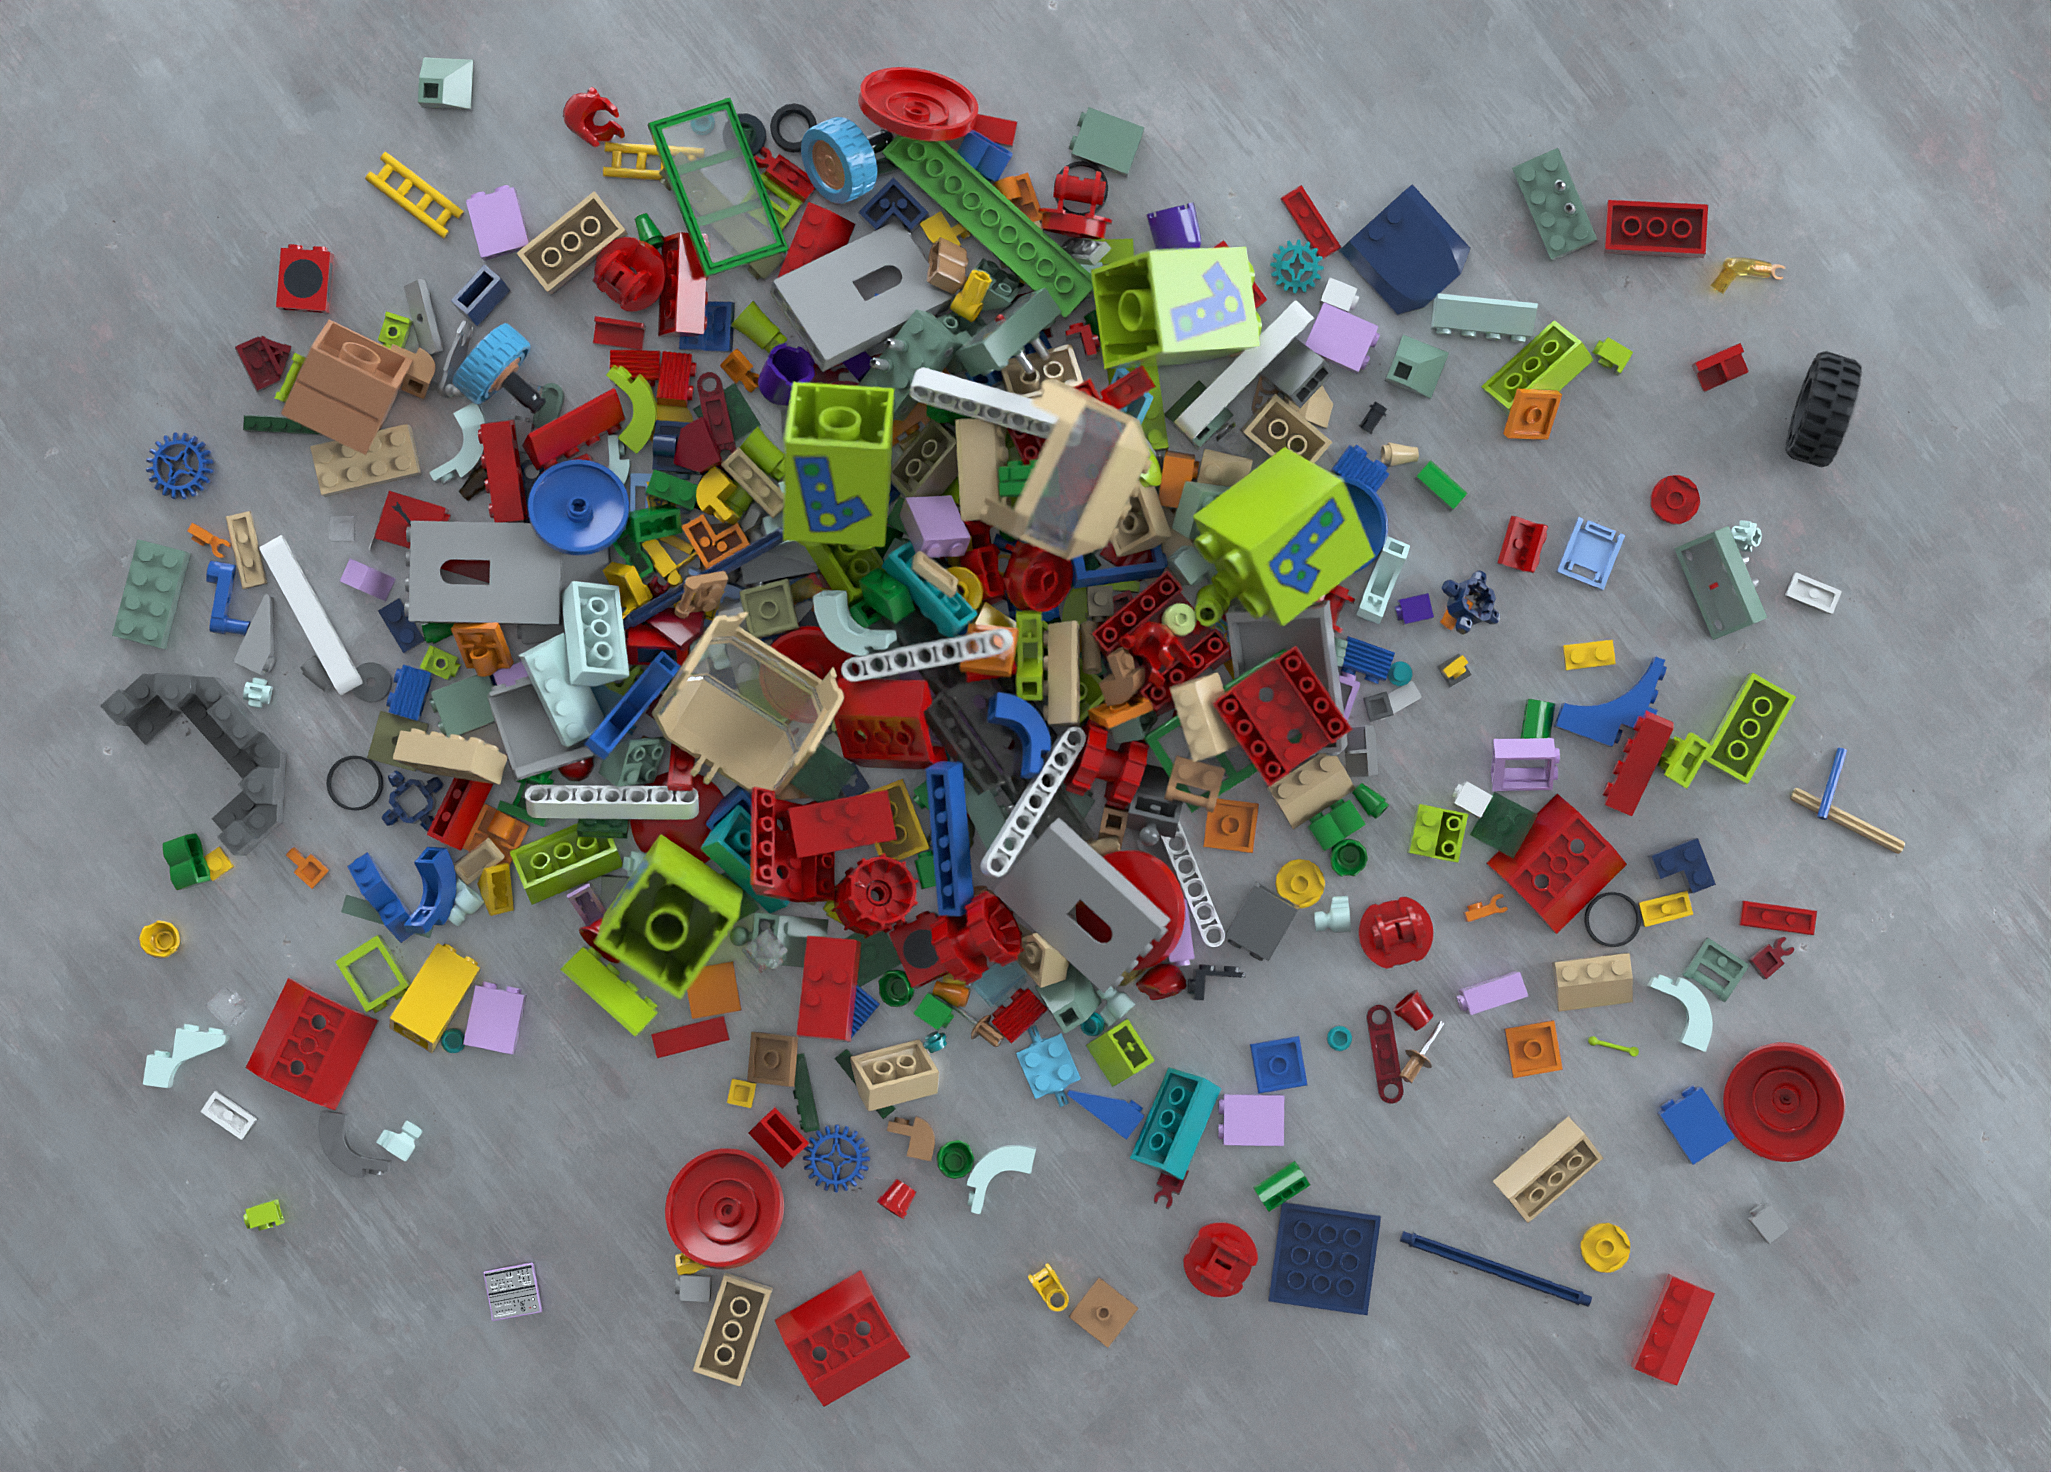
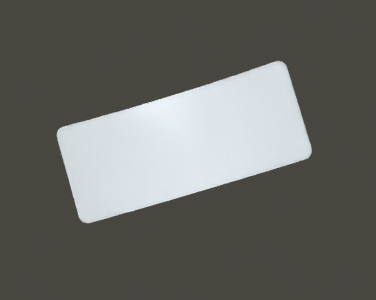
(1403, 697)

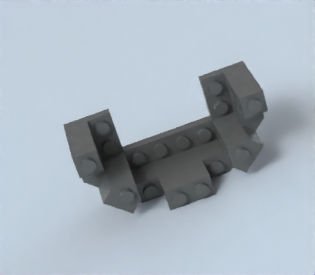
(234, 732)

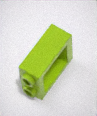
(360, 952)

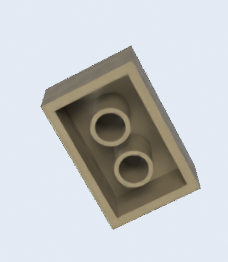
(928, 462)

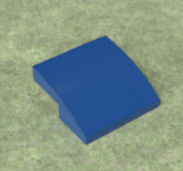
(718, 333)

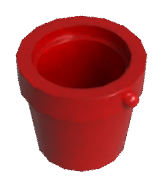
(1413, 1010)
(897, 1198)

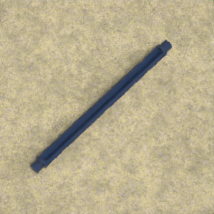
(728, 565)
(1495, 1268)

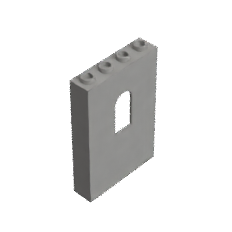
(831, 311)
(523, 574)
(1309, 631)
(1058, 875)

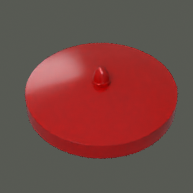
(918, 104)
(1159, 886)
(1784, 1102)
(724, 1208)

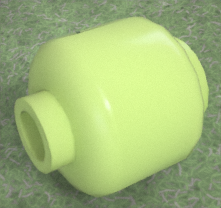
(1179, 619)

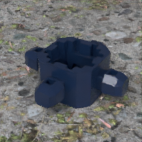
(1458, 606)
(396, 779)

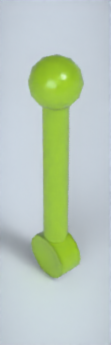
(1633, 1051)

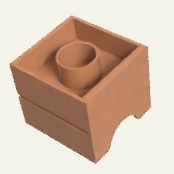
(346, 386)

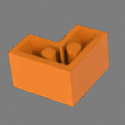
(1176, 470)
(713, 547)

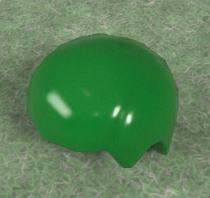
(1348, 857)
(895, 988)
(955, 1159)

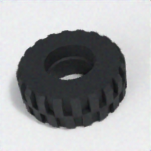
(1823, 409)

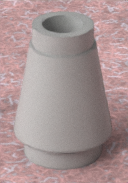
(316, 673)

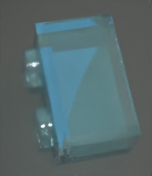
(999, 981)

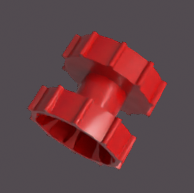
(1118, 768)
(892, 884)
(986, 932)

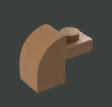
(420, 372)
(1124, 680)
(1113, 823)
(922, 1136)

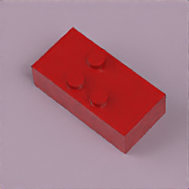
(1656, 228)
(842, 824)
(828, 988)

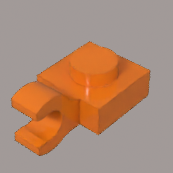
(739, 368)
(202, 537)
(309, 869)
(1478, 911)

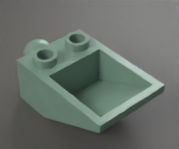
(790, 930)

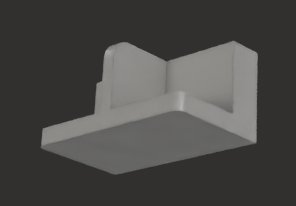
(1361, 752)

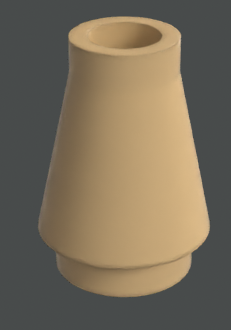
(1397, 454)

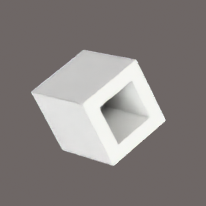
(1339, 295)
(1471, 798)

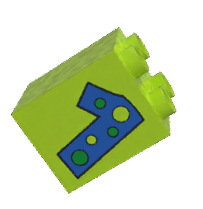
(1176, 307)
(838, 465)
(1282, 537)
(670, 917)

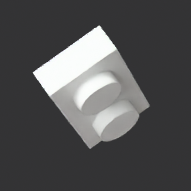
(1813, 593)
(228, 1115)

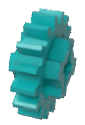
(1308, 266)

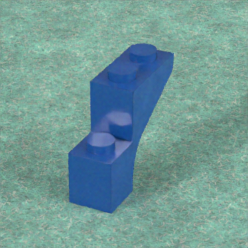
(381, 895)

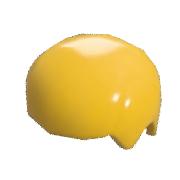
(159, 939)

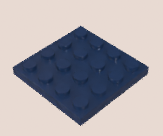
(1324, 1258)

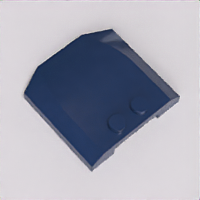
(1407, 253)

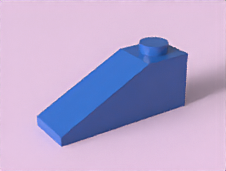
(1114, 1112)

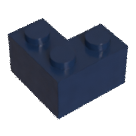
(892, 202)
(1688, 860)

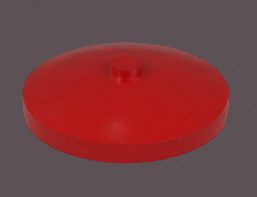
(813, 651)
(685, 833)

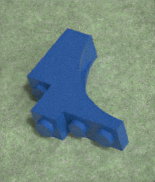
(632, 705)
(1603, 721)

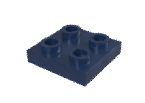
(665, 446)

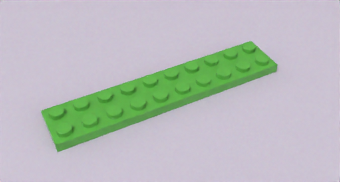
(992, 219)

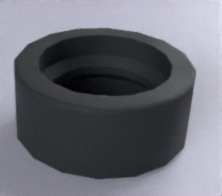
(777, 118)

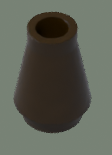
(474, 484)

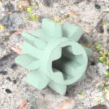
(1746, 535)
(257, 692)
(631, 862)

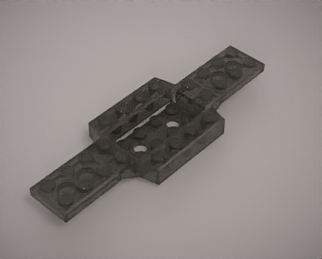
(959, 742)

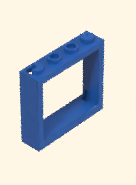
(1085, 578)

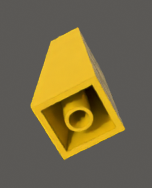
(434, 997)

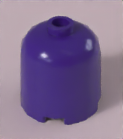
(1175, 228)
(783, 368)

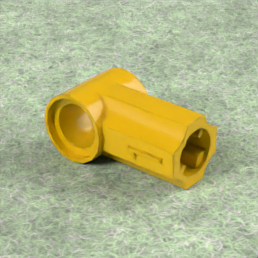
(969, 300)

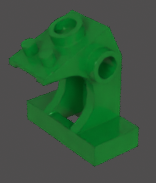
(518, 807)

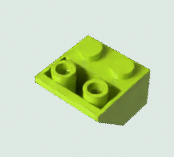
(1437, 833)
(1120, 1052)

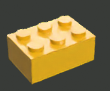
(907, 826)

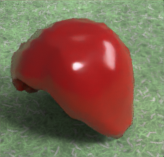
(1162, 981)

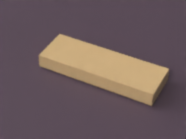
(755, 482)
(246, 550)

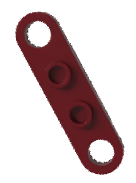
(716, 413)
(1384, 1054)

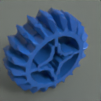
(174, 476)
(837, 1136)

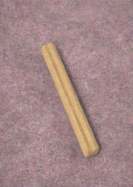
(1849, 821)

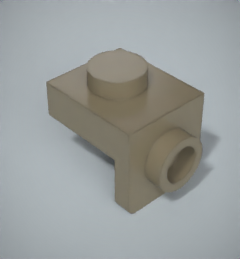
(1099, 603)

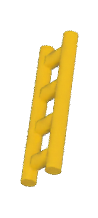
(640, 171)
(410, 180)

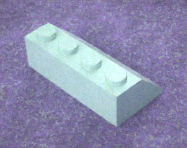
(1483, 316)
(594, 633)
(568, 706)

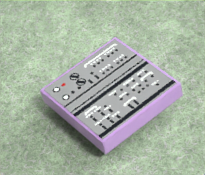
(512, 1291)

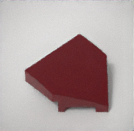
(263, 361)
(697, 447)
(677, 630)

